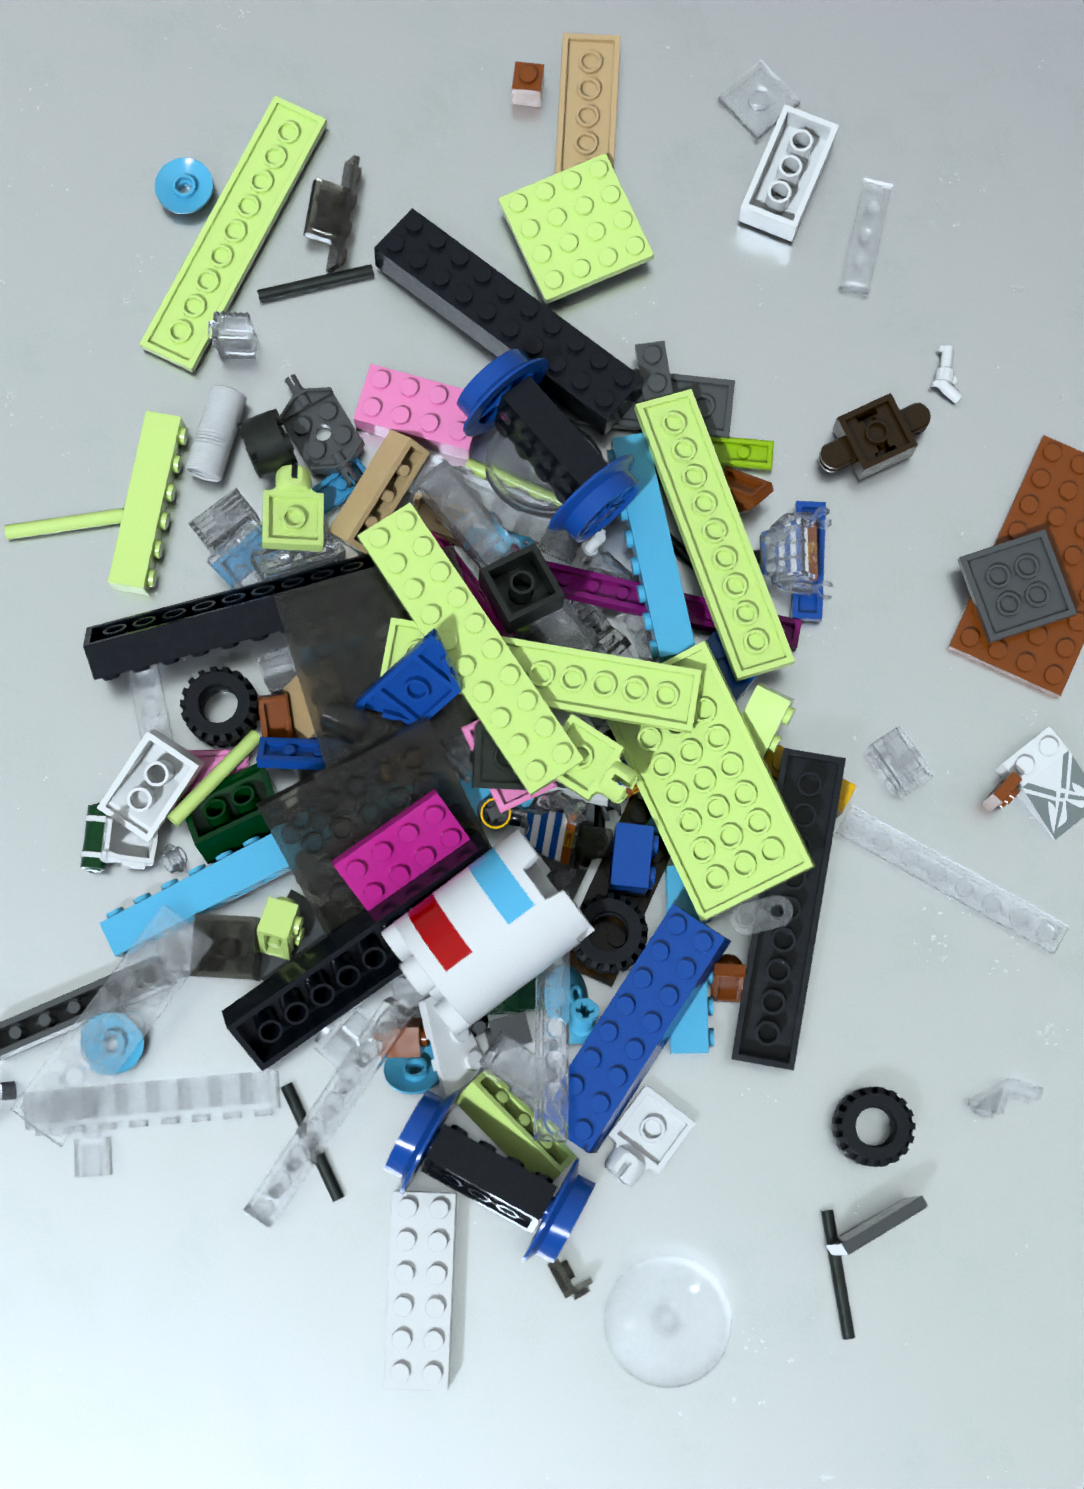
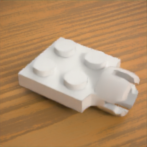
(646, 1136)

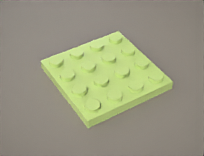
(576, 228)

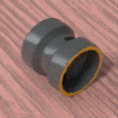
(496, 819)

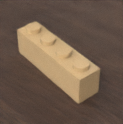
(379, 487)

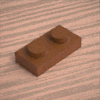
(1003, 792)

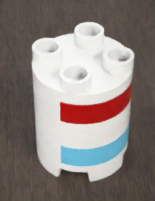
(486, 932)

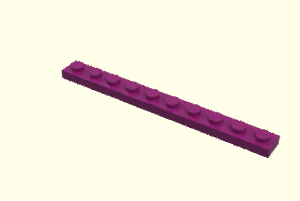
(621, 596)

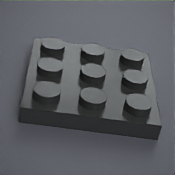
(1016, 586)

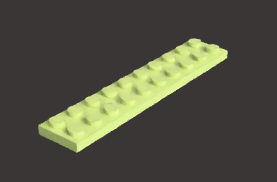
(233, 232)
(714, 535)
(487, 668)
(589, 680)

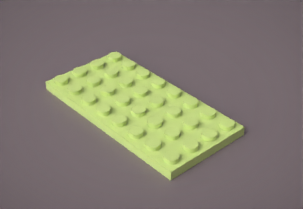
(714, 797)

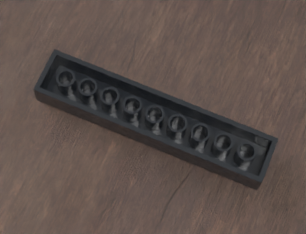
(507, 318)
(199, 623)
(783, 956)
(335, 971)

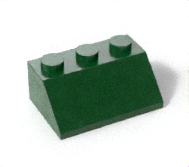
(231, 813)

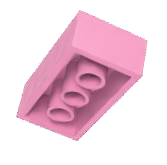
(414, 408)

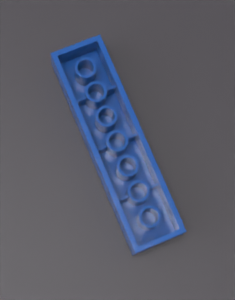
(639, 1024)

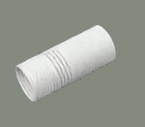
(217, 426)

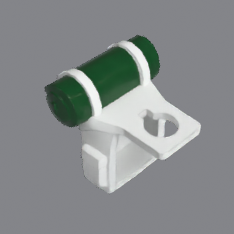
(111, 842)

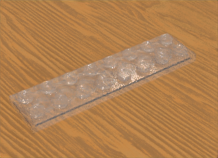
(112, 1025)

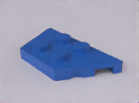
(415, 684)

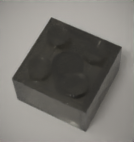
(235, 948)

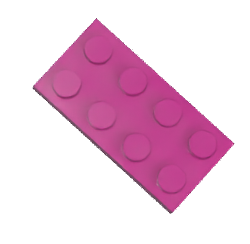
(400, 850)

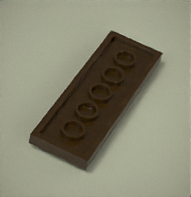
(609, 931)

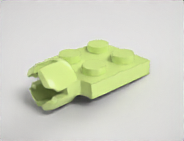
(293, 513)
(600, 766)

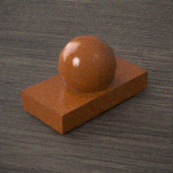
(746, 489)
(728, 979)

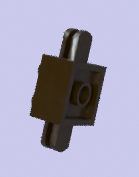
(874, 436)

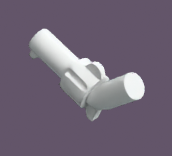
(945, 375)
(588, 549)

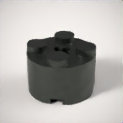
(266, 443)

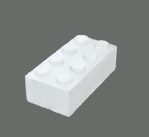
(788, 173)

